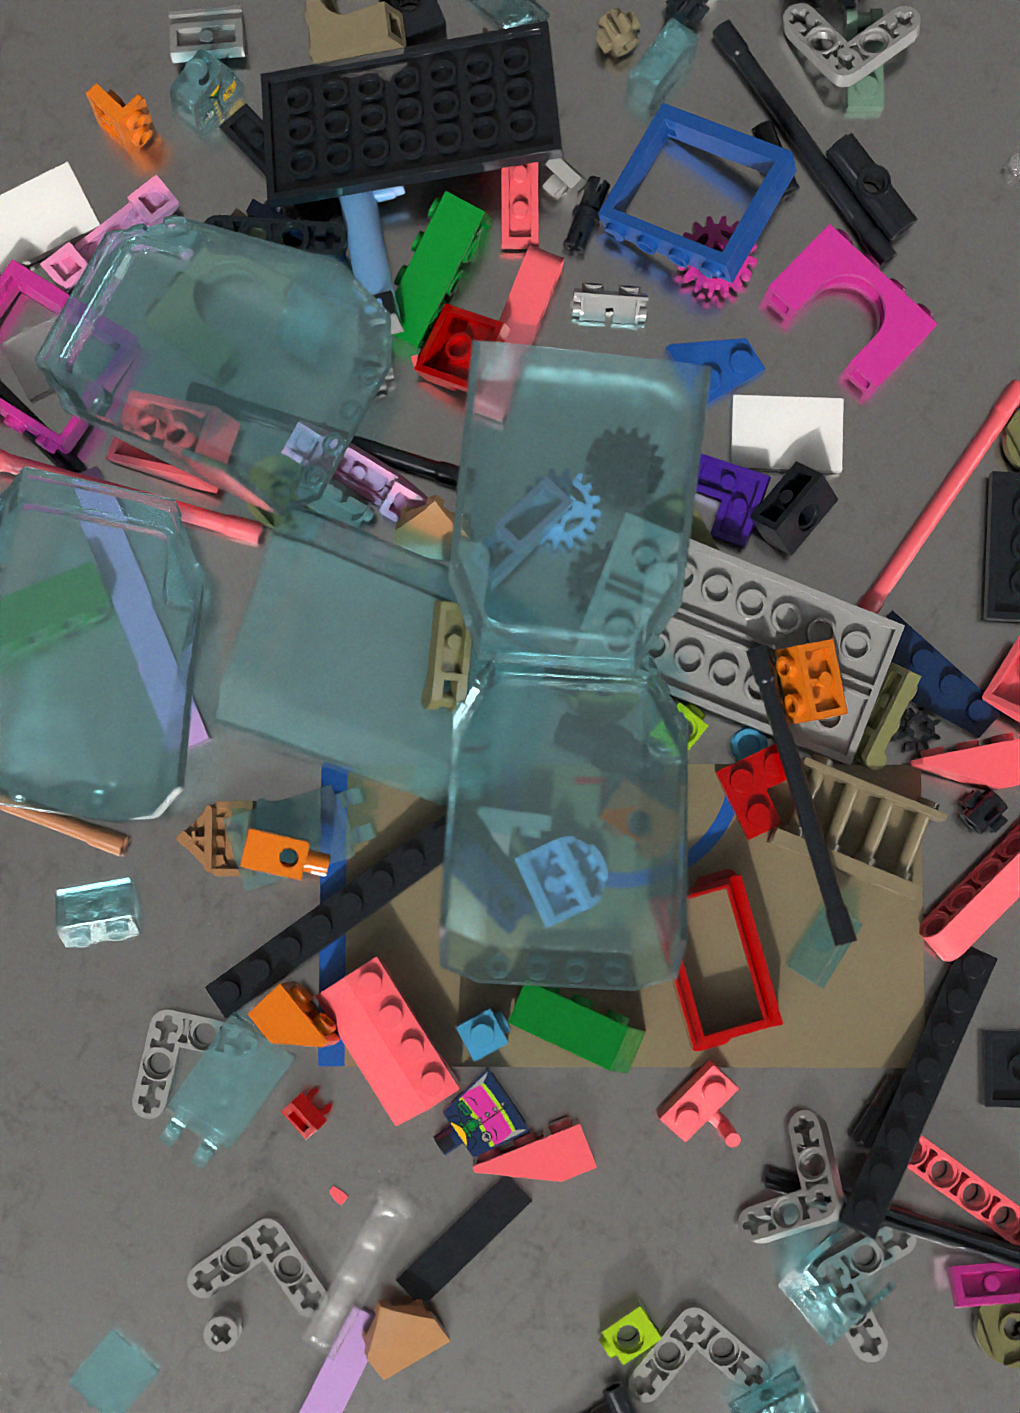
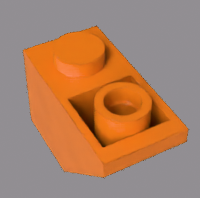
(291, 1018)

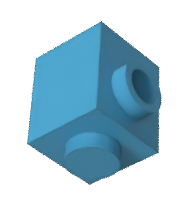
(484, 1032)

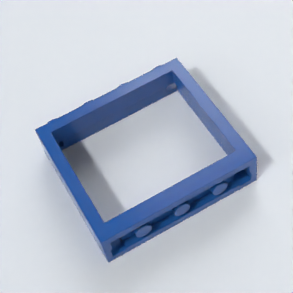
(721, 141)

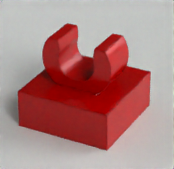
(305, 1115)

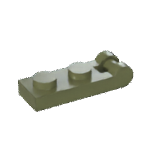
(447, 658)
(885, 719)

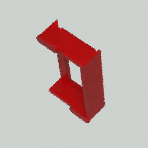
(755, 960)

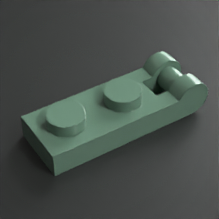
(867, 93)

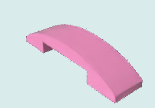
(146, 205)
(378, 482)

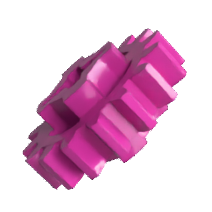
(714, 238)

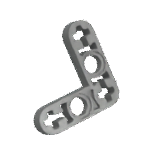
(853, 51)
(182, 1038)
(812, 1187)
(259, 1251)
(852, 1273)
(702, 1341)

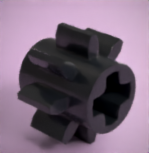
(687, 10)
(926, 725)
(984, 811)

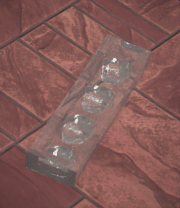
(354, 1280)

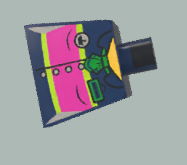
(481, 1117)

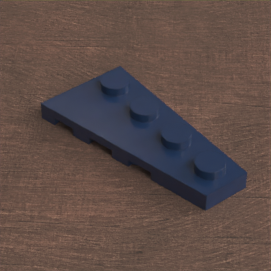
(942, 685)

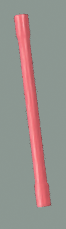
(1002, 412)
(230, 524)

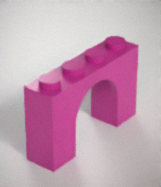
(835, 261)

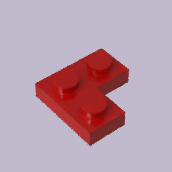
(746, 790)

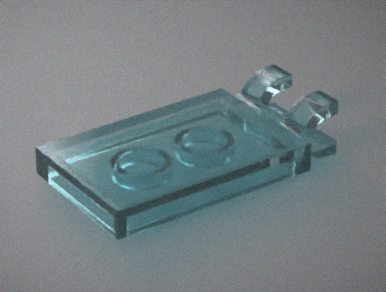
(311, 816)
(226, 1087)

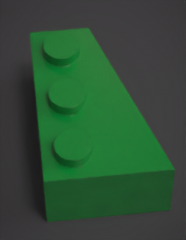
(578, 1027)

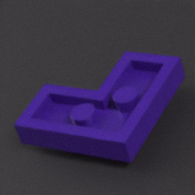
(740, 494)

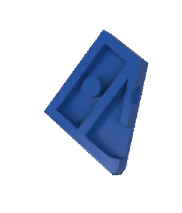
(731, 362)

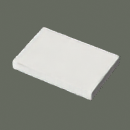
(43, 217)
(780, 430)

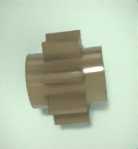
(618, 31)

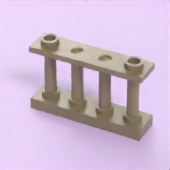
(863, 863)

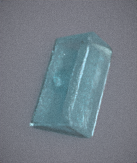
(817, 954)

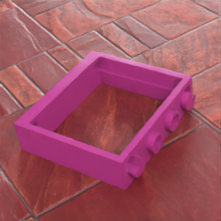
(12, 281)

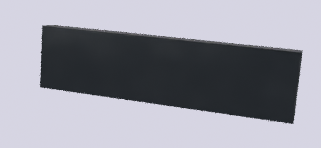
(246, 133)
(464, 1239)

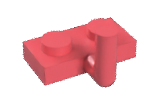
(700, 1102)

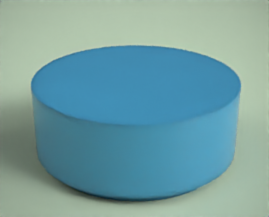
(746, 742)

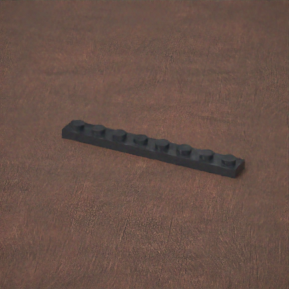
(330, 920)
(917, 1092)

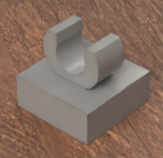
(564, 176)

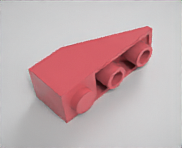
(980, 766)
(548, 1156)

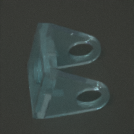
(818, 1301)

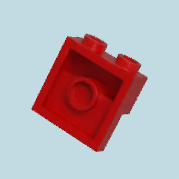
(449, 347)

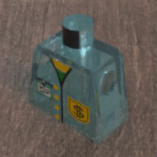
(206, 89)

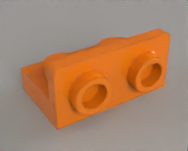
(126, 124)
(811, 682)

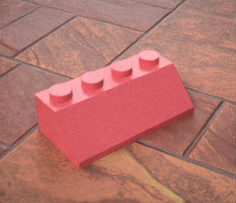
(388, 1041)

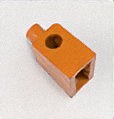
(264, 849)

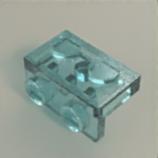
(96, 913)

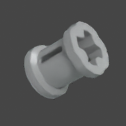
(229, 1338)

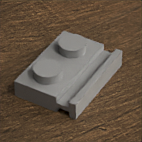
(212, 29)

